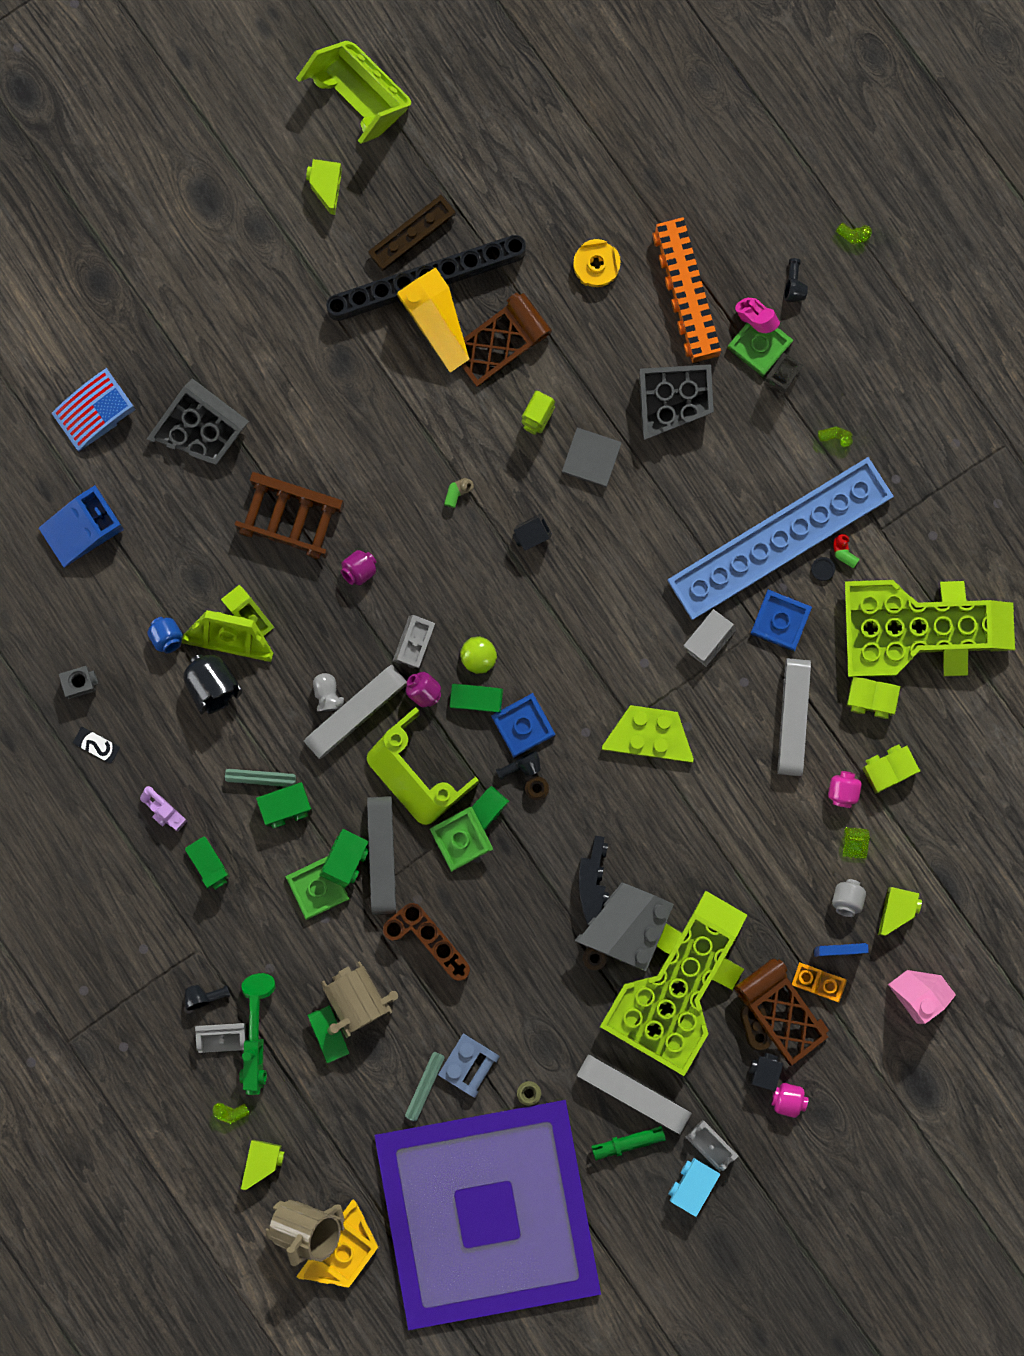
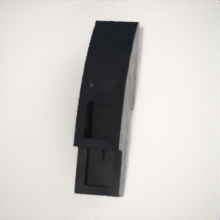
(592, 895)

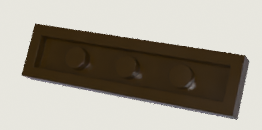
(411, 232)

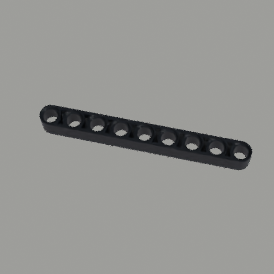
(456, 261)

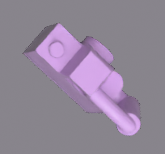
(163, 810)

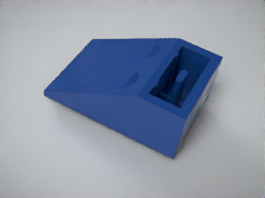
(80, 526)

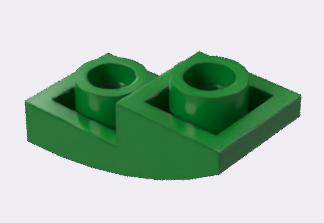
(476, 698)
(489, 806)
(332, 1046)

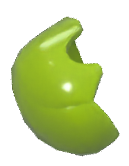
(478, 655)

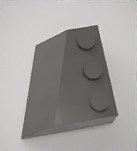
(674, 397)
(199, 424)
(628, 926)

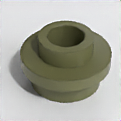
(529, 1101)

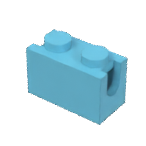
(694, 1186)

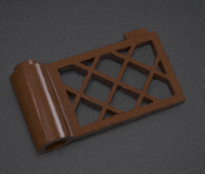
(525, 320)
(767, 982)

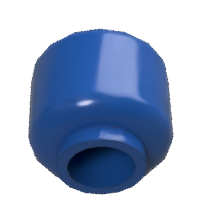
(165, 634)

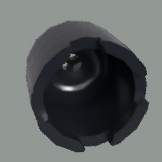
(210, 683)

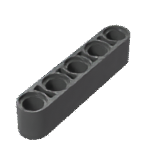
(381, 855)

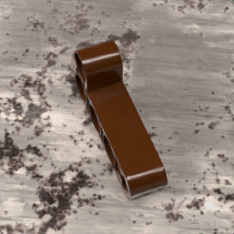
(432, 944)

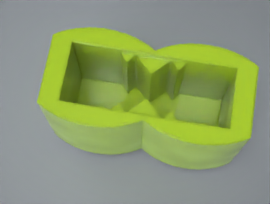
(538, 412)
(873, 697)
(890, 769)

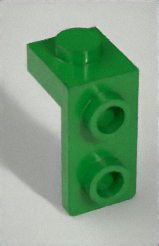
(207, 863)

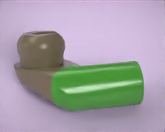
(457, 489)

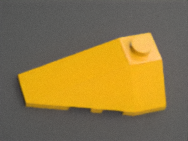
(434, 312)

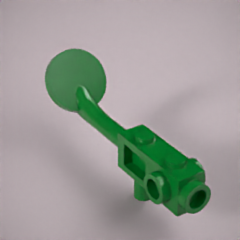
(252, 1075)

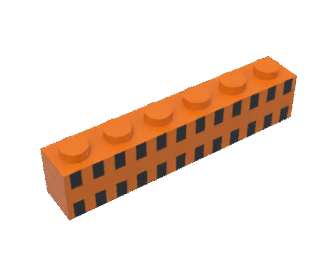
(687, 290)

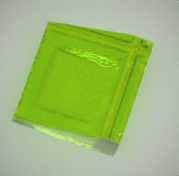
(856, 842)

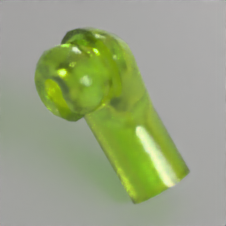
(854, 235)
(836, 433)
(229, 1114)

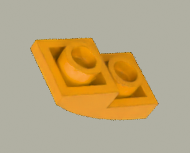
(819, 982)

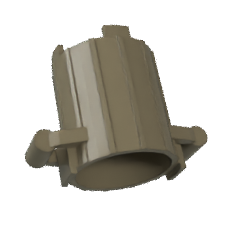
(355, 1000)
(305, 1230)

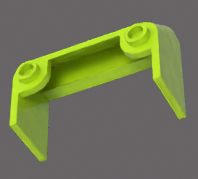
(360, 83)
(421, 802)

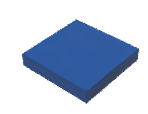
(781, 620)
(523, 725)
(835, 950)

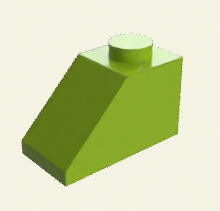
(325, 182)
(242, 605)
(898, 909)
(261, 1162)

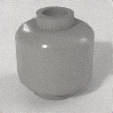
(849, 898)

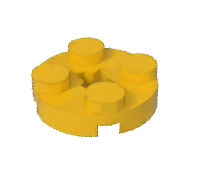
(604, 252)

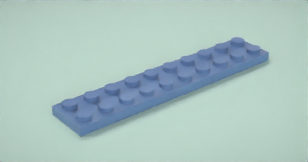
(780, 538)

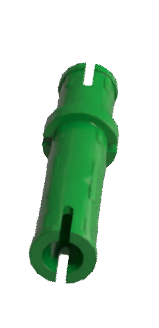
(628, 1143)

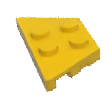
(349, 1257)

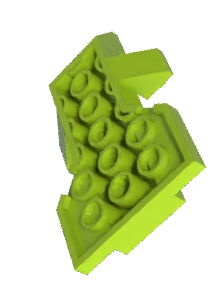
(950, 627)
(694, 959)

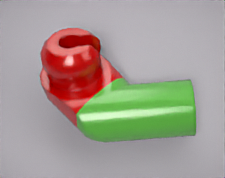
(842, 551)

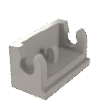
(709, 637)
(414, 641)
(220, 1037)
(711, 1146)

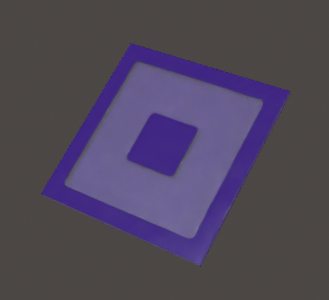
(487, 1215)

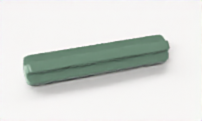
(260, 777)
(424, 1086)

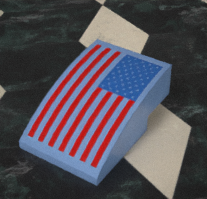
(93, 410)

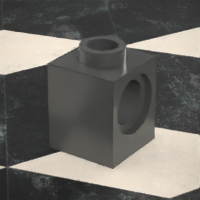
(67, 680)

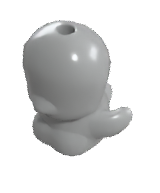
(325, 692)

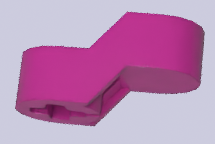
(757, 315)

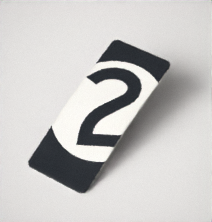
(96, 745)

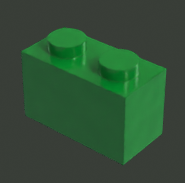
(284, 805)
(344, 858)

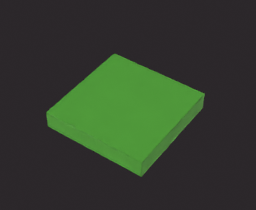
(759, 349)
(461, 839)
(315, 892)

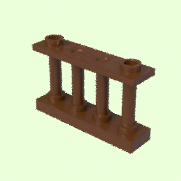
(306, 498)

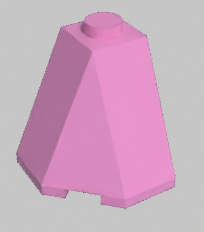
(922, 994)

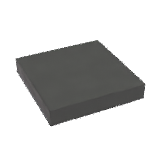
(591, 457)

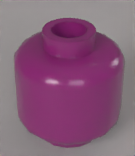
(358, 567)
(423, 689)

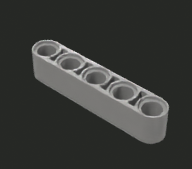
(355, 711)
(794, 717)
(634, 1094)

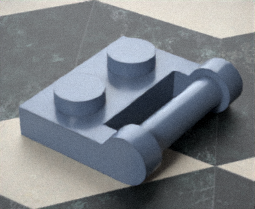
(461, 1061)

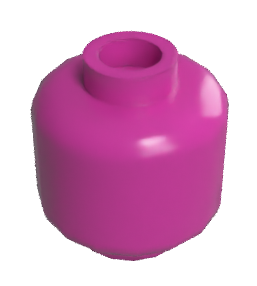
(844, 789)
(789, 1100)

